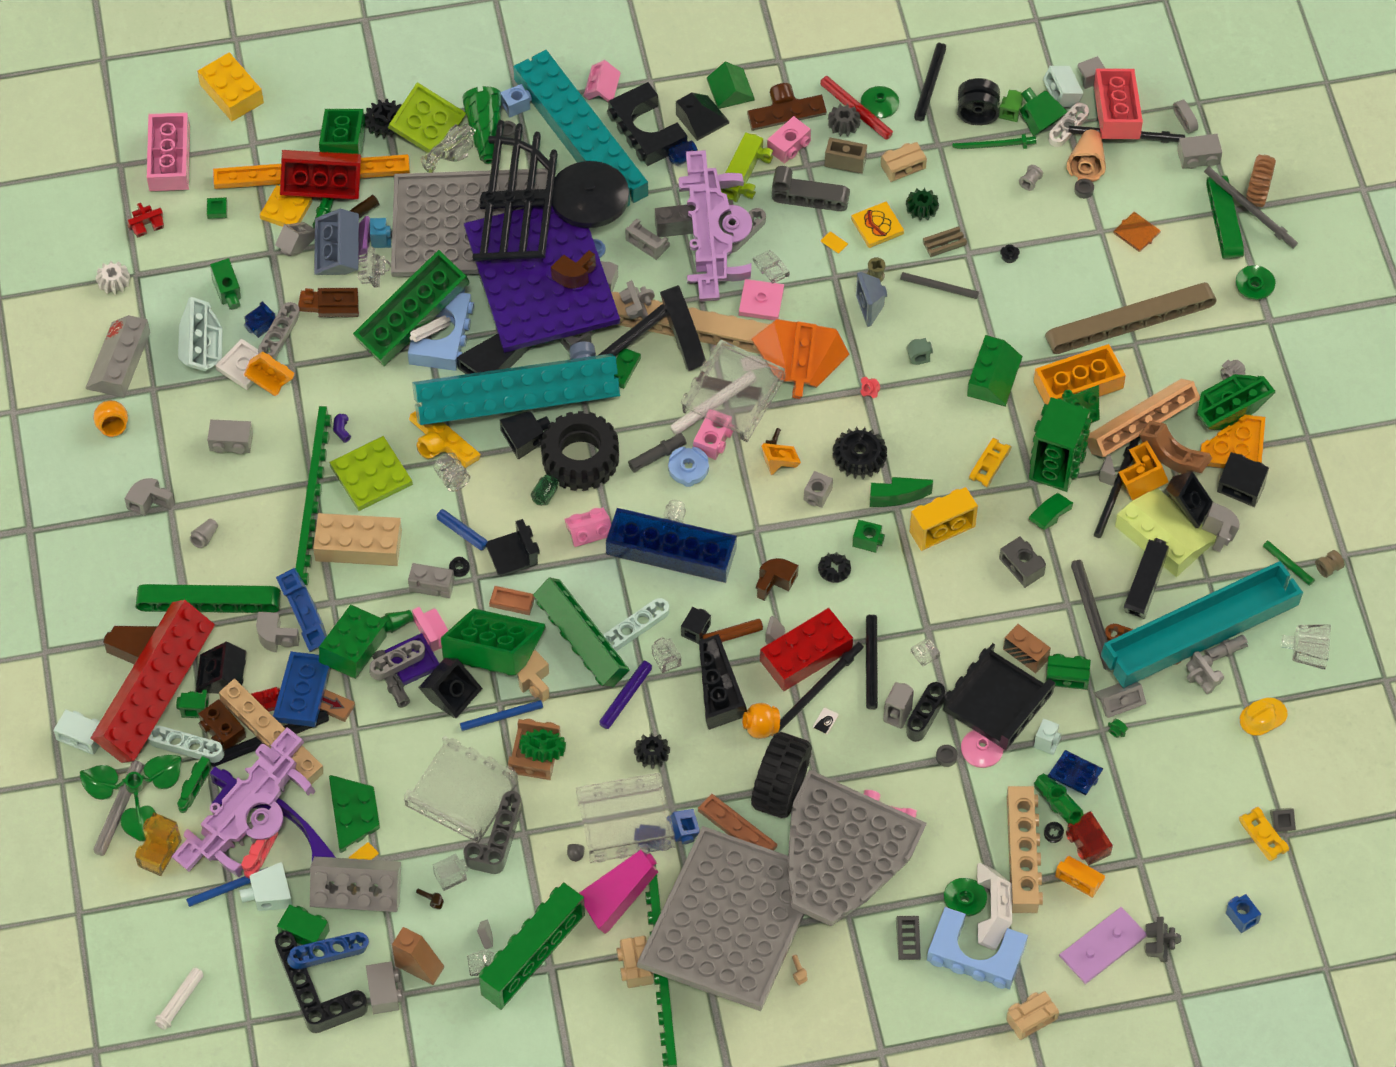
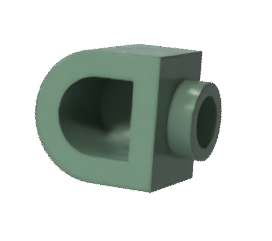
(919, 351)

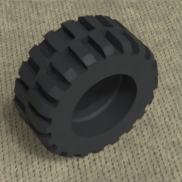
(580, 428)
(781, 774)

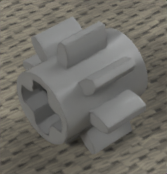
(1231, 368)

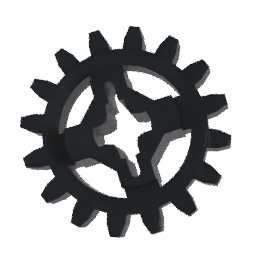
(380, 116)

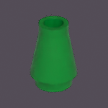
(396, 620)

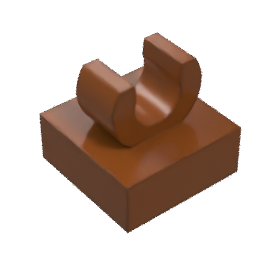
(308, 301)

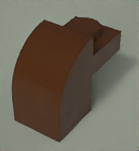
(571, 273)
(778, 573)

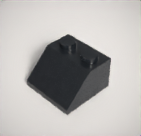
(220, 667)
(450, 687)

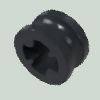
(1053, 825)

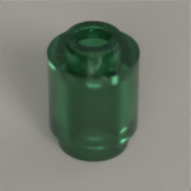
(544, 490)

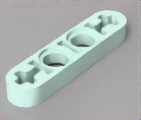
(637, 628)
(186, 741)

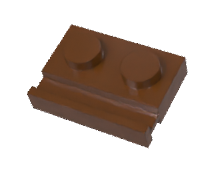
(337, 302)

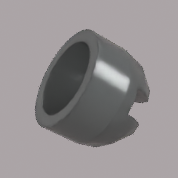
(575, 852)

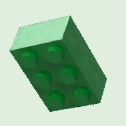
(342, 131)
(352, 641)

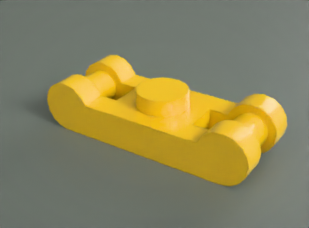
(990, 462)
(1263, 834)

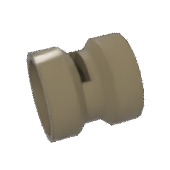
(1330, 563)

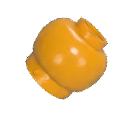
(110, 418)
(761, 720)

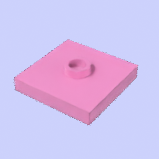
(761, 299)

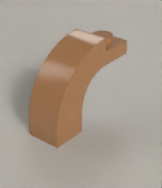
(1172, 452)

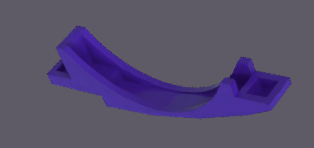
(225, 781)

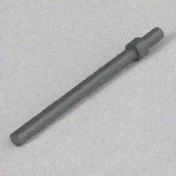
(1280, 232)

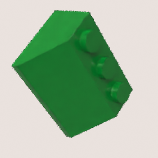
(994, 371)

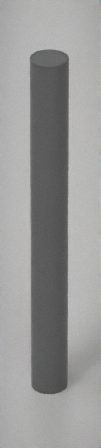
(939, 285)

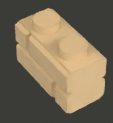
(903, 161)
(629, 953)
(1032, 1014)

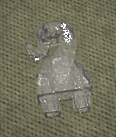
(452, 148)

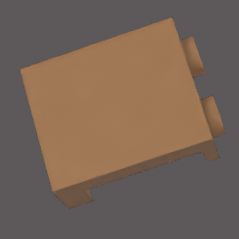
(525, 766)

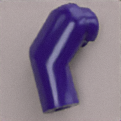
(338, 427)

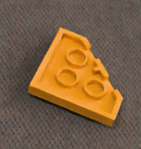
(1241, 438)

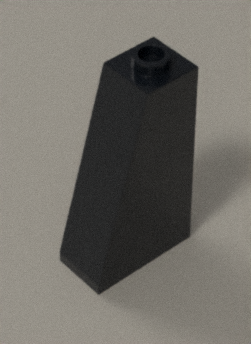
(488, 357)
(1146, 578)

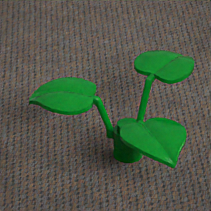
(102, 779)

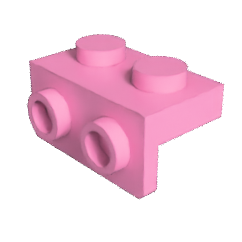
(588, 526)

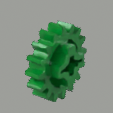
(542, 745)

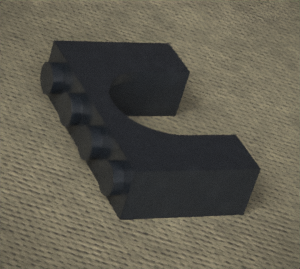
(648, 145)

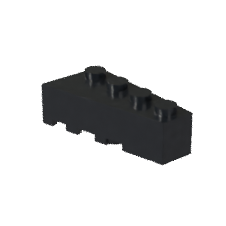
(721, 691)

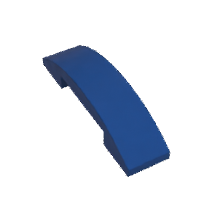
(303, 608)

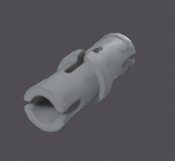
(1226, 648)

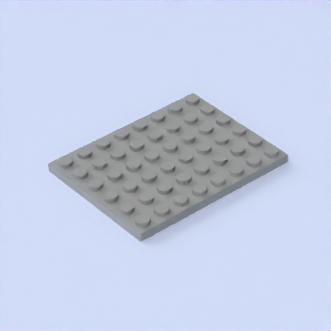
(433, 211)
(725, 920)

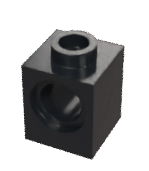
(696, 624)

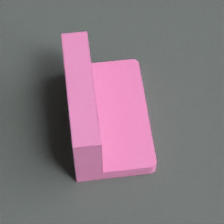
(602, 81)
(431, 626)

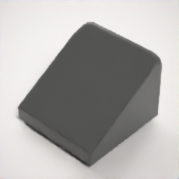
(1283, 819)

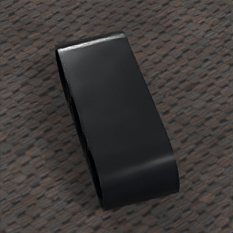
(925, 720)

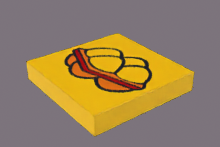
(877, 224)

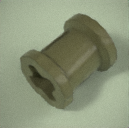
(876, 268)

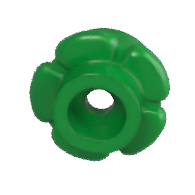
(1117, 728)

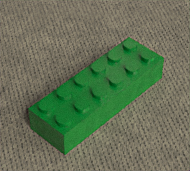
(411, 307)
(531, 945)

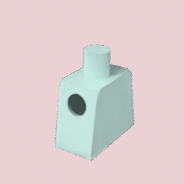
(268, 889)

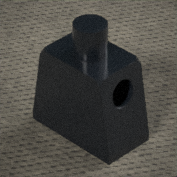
(523, 432)

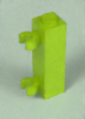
(743, 162)

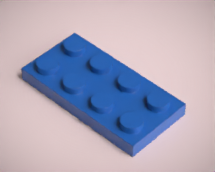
(301, 690)

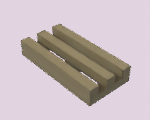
(942, 239)

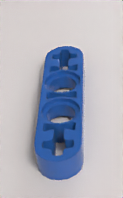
(326, 947)

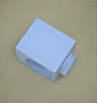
(516, 100)

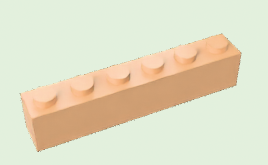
(1132, 422)

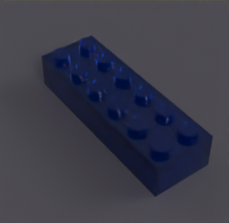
(671, 545)

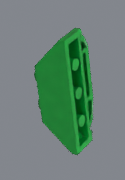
(1232, 399)

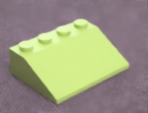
(1159, 517)

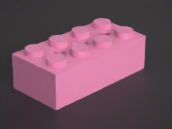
(168, 151)

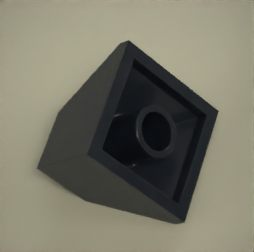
(700, 115)
(1190, 497)

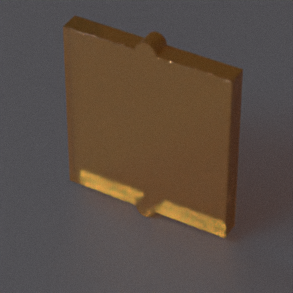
(1136, 231)

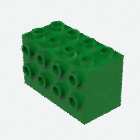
(1059, 444)

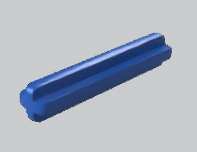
(461, 529)

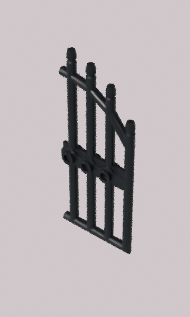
(517, 198)

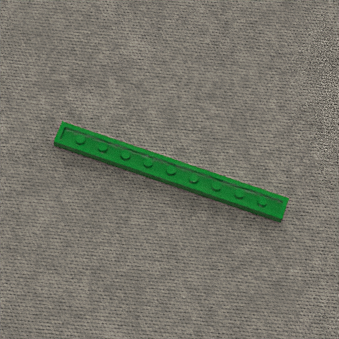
(313, 490)
(662, 997)

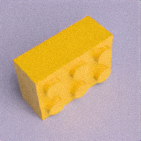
(230, 86)
(943, 518)

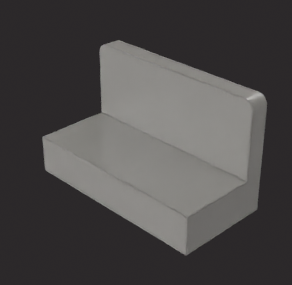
(1119, 699)

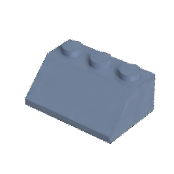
(336, 243)

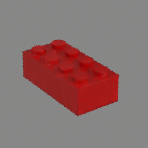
(320, 174)
(806, 649)

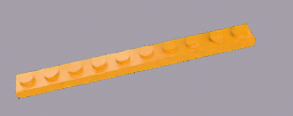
(271, 174)

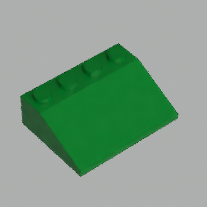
(492, 641)

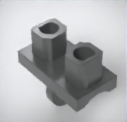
(1160, 948)

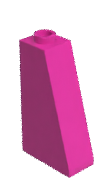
(618, 889)

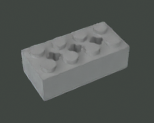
(364, 894)

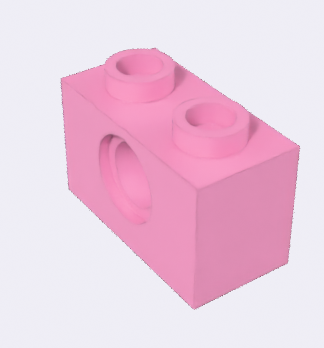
(789, 139)

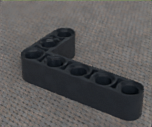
(307, 990)

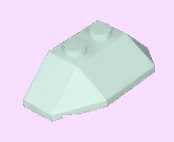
(199, 336)

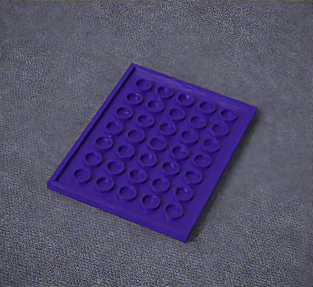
(521, 292)

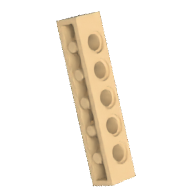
(265, 726)
(1018, 798)

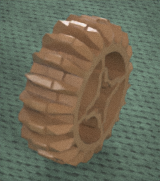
(1261, 180)

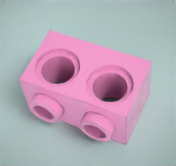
(708, 433)

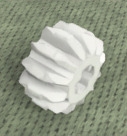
(113, 277)

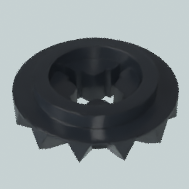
(831, 574)

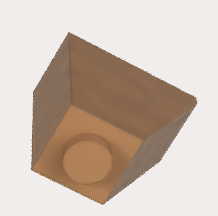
(416, 956)

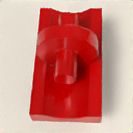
(142, 217)

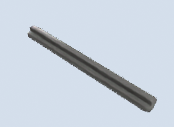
(1090, 606)

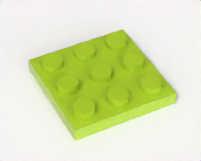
(425, 118)
(371, 473)

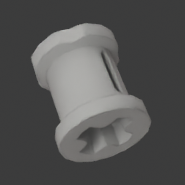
(1030, 178)

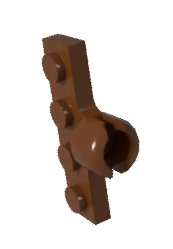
(784, 107)

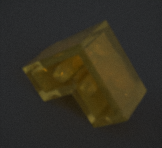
(160, 844)

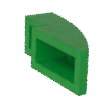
(899, 492)

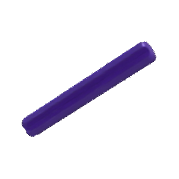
(625, 694)

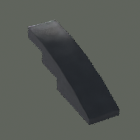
(683, 327)

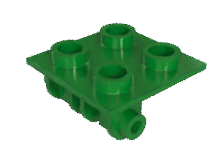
(1087, 398)

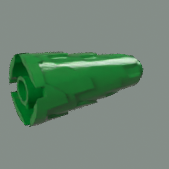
(483, 114)

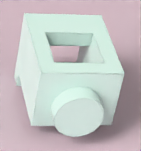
(1047, 737)

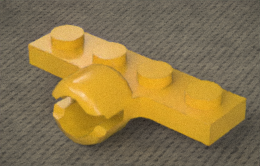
(442, 438)

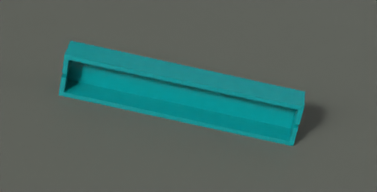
(575, 120)
(516, 389)
(1201, 624)

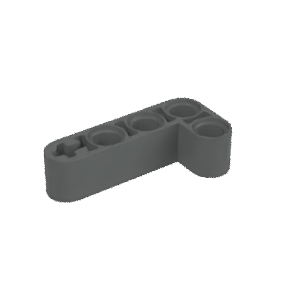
(808, 193)
(499, 832)

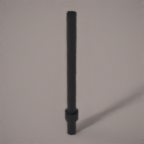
(1164, 136)
(1115, 490)
(845, 660)

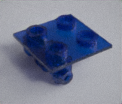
(1075, 772)

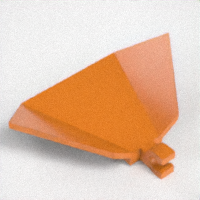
(804, 351)

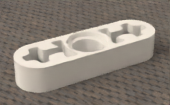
(1068, 117)

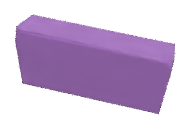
(364, 236)

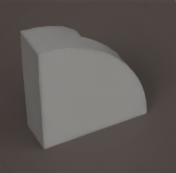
(485, 934)

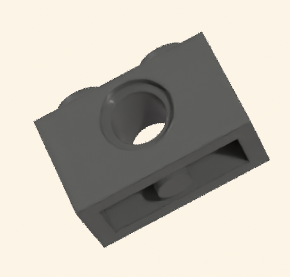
(1024, 572)

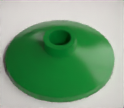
(880, 107)
(1256, 276)
(965, 889)

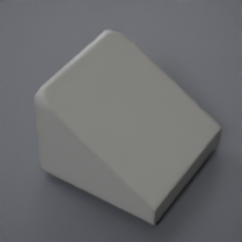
(1107, 472)
(774, 630)

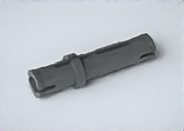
(664, 448)
(394, 685)

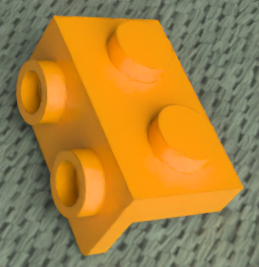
(268, 373)

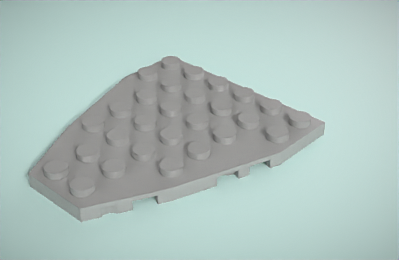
(843, 847)

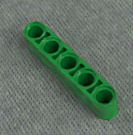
(1225, 220)

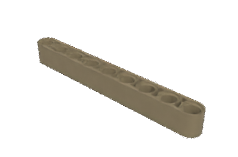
(1130, 318)

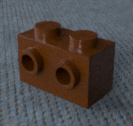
(221, 725)

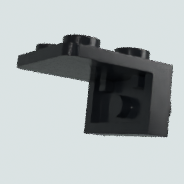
(514, 550)

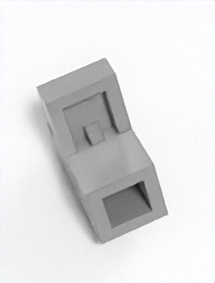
(146, 493)
(1221, 523)
(272, 635)

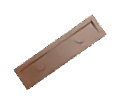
(733, 823)

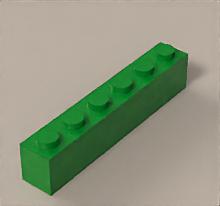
(581, 632)

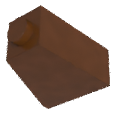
(128, 641)

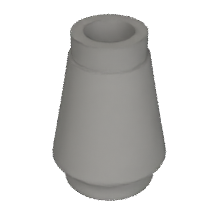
(203, 534)

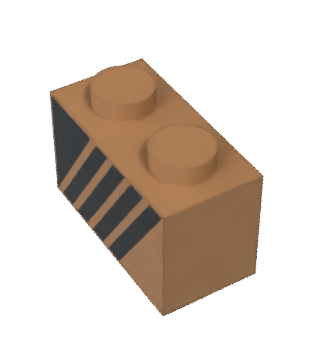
(1026, 648)

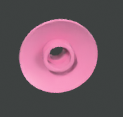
(978, 755)

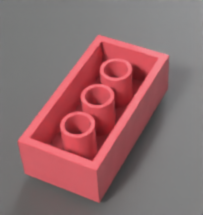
(1118, 104)

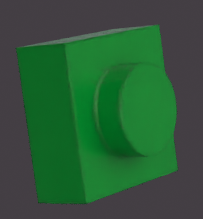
(216, 208)

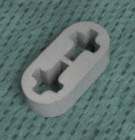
(1185, 116)

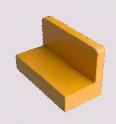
(1079, 876)

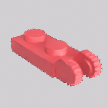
(257, 855)

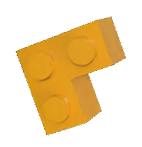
(1144, 474)

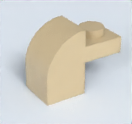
(531, 677)

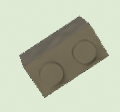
(845, 155)

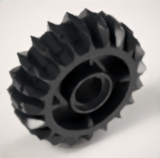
(872, 449)

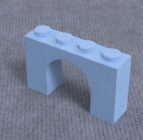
(444, 351)
(996, 970)

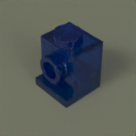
(259, 320)

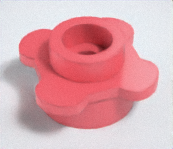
(874, 387)

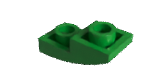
(1050, 510)

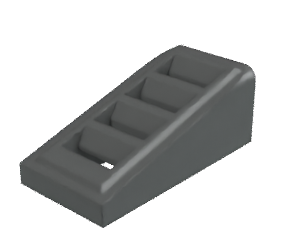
(908, 920)

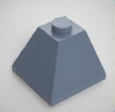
(870, 296)

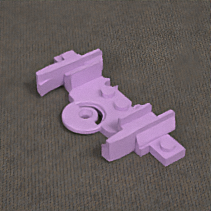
(710, 241)
(229, 821)

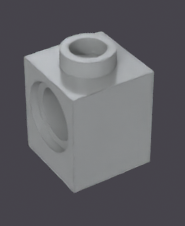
(818, 482)

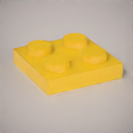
(284, 208)

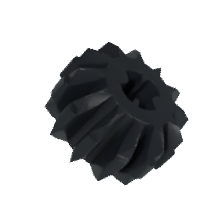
(654, 757)

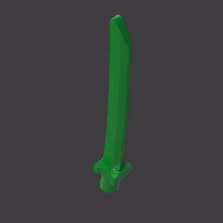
(998, 143)

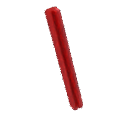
(844, 97)

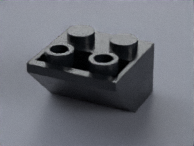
(1243, 479)

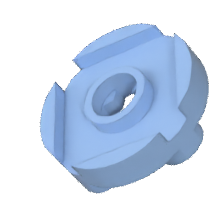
(688, 476)

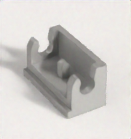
(646, 240)

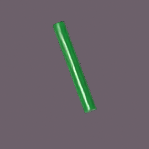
(1288, 563)

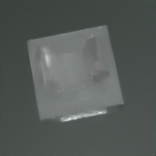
(925, 652)

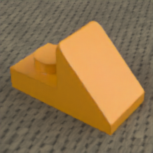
(778, 456)

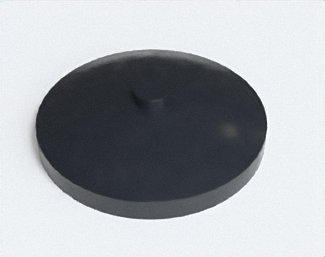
(590, 194)

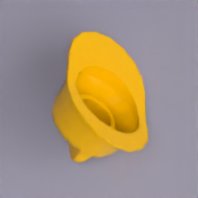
(1263, 716)

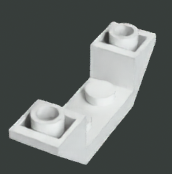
(993, 930)

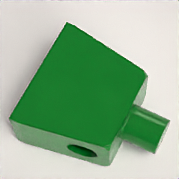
(1040, 110)
(226, 283)

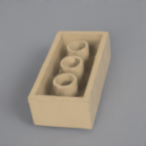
(357, 539)

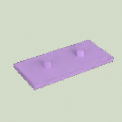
(1103, 945)

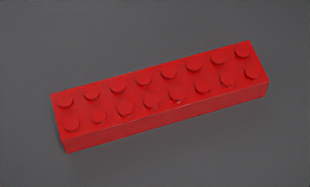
(152, 681)

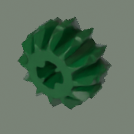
(922, 204)

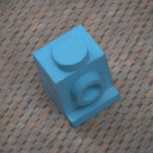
(380, 233)

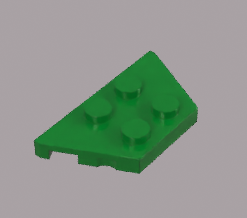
(353, 810)

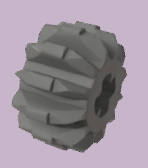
(844, 120)

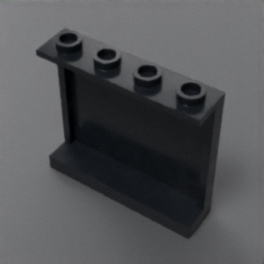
(997, 698)

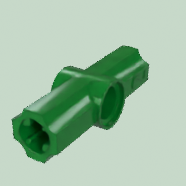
(1058, 799)

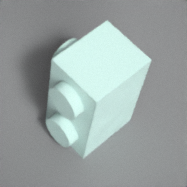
(1063, 85)
(77, 731)

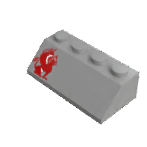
(119, 356)

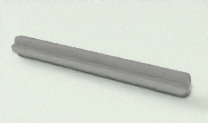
(115, 813)

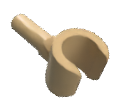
(801, 974)

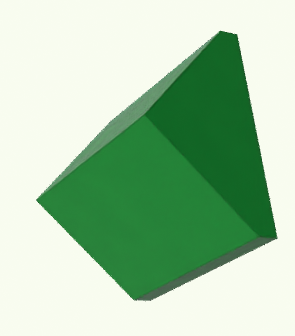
(729, 86)

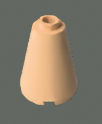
(1088, 157)

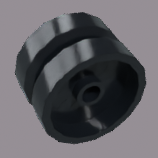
(978, 101)

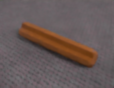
(737, 630)

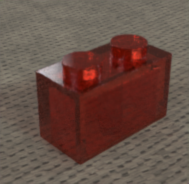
(1089, 839)

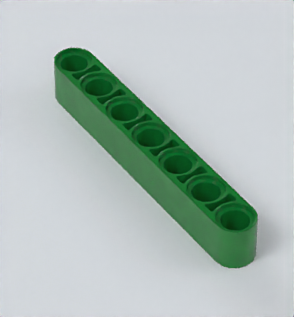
(209, 598)

